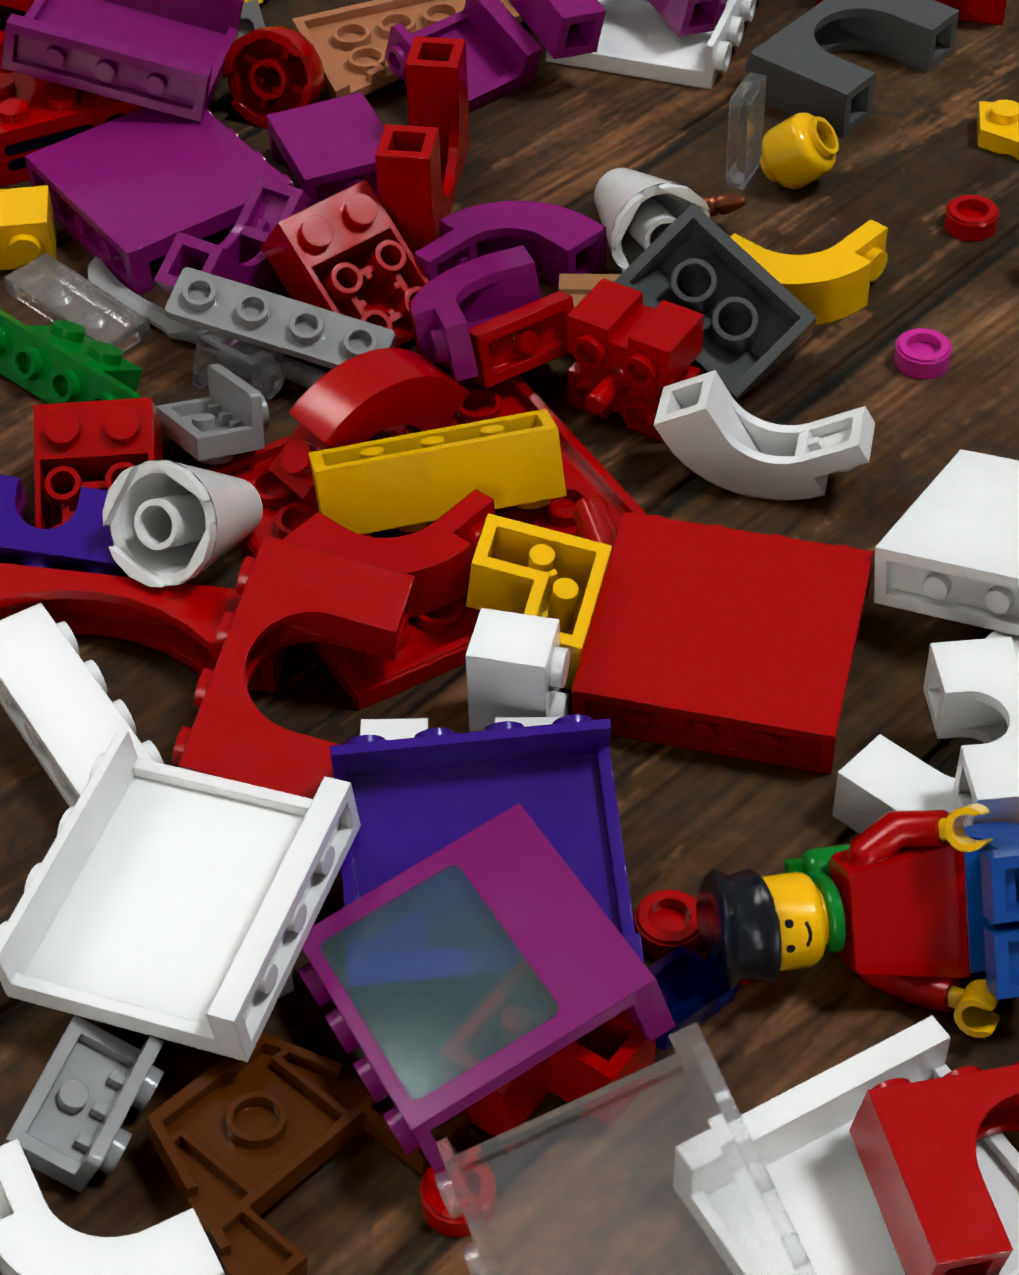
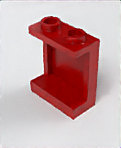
(519, 339)

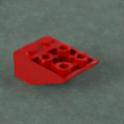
(348, 260)
(88, 448)

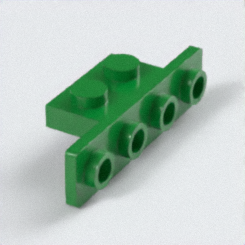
(64, 363)

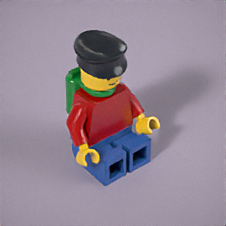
(899, 904)

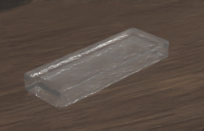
(66, 295)

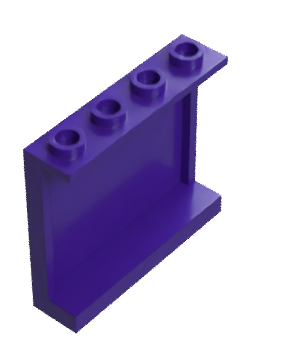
(444, 784)

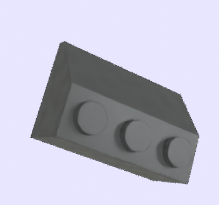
(747, 313)

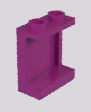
(498, 49)
(328, 144)

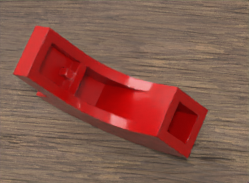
(361, 400)
(435, 555)

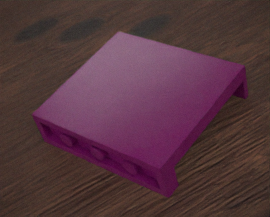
(128, 50)
(143, 181)

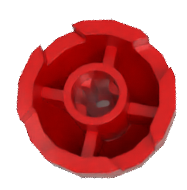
(272, 73)

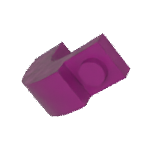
(553, 236)
(240, 253)
(466, 298)

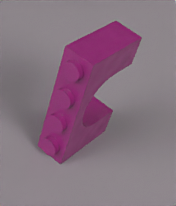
(576, 25)

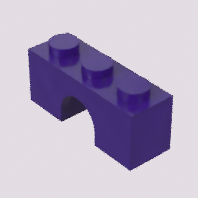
(75, 545)

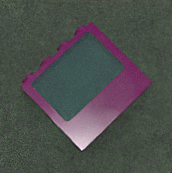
(472, 974)

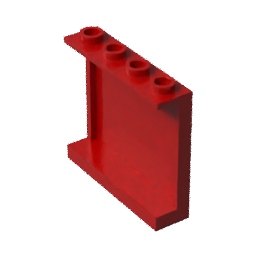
(724, 641)

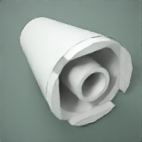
(638, 210)
(176, 520)

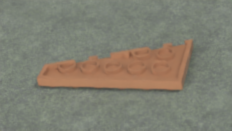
(356, 39)

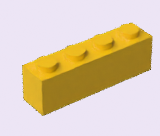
(423, 474)

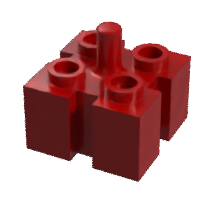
(629, 353)

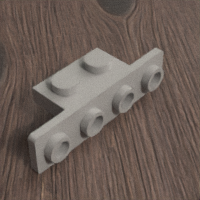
(272, 320)

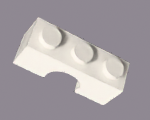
(976, 696)

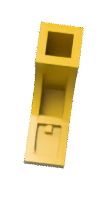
(833, 280)

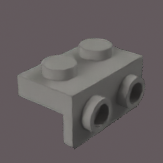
(220, 424)
(81, 1101)

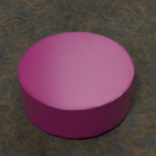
(922, 353)

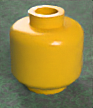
(799, 150)

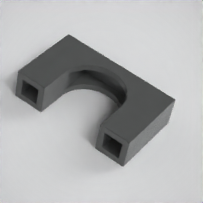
(812, 80)

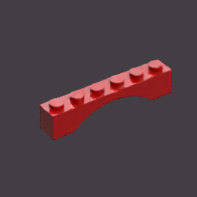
(166, 618)

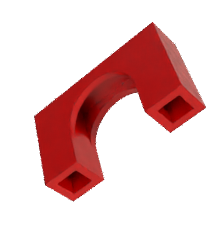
(424, 160)
(286, 600)
(925, 1168)

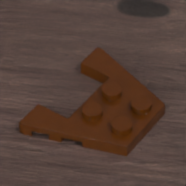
(255, 1133)

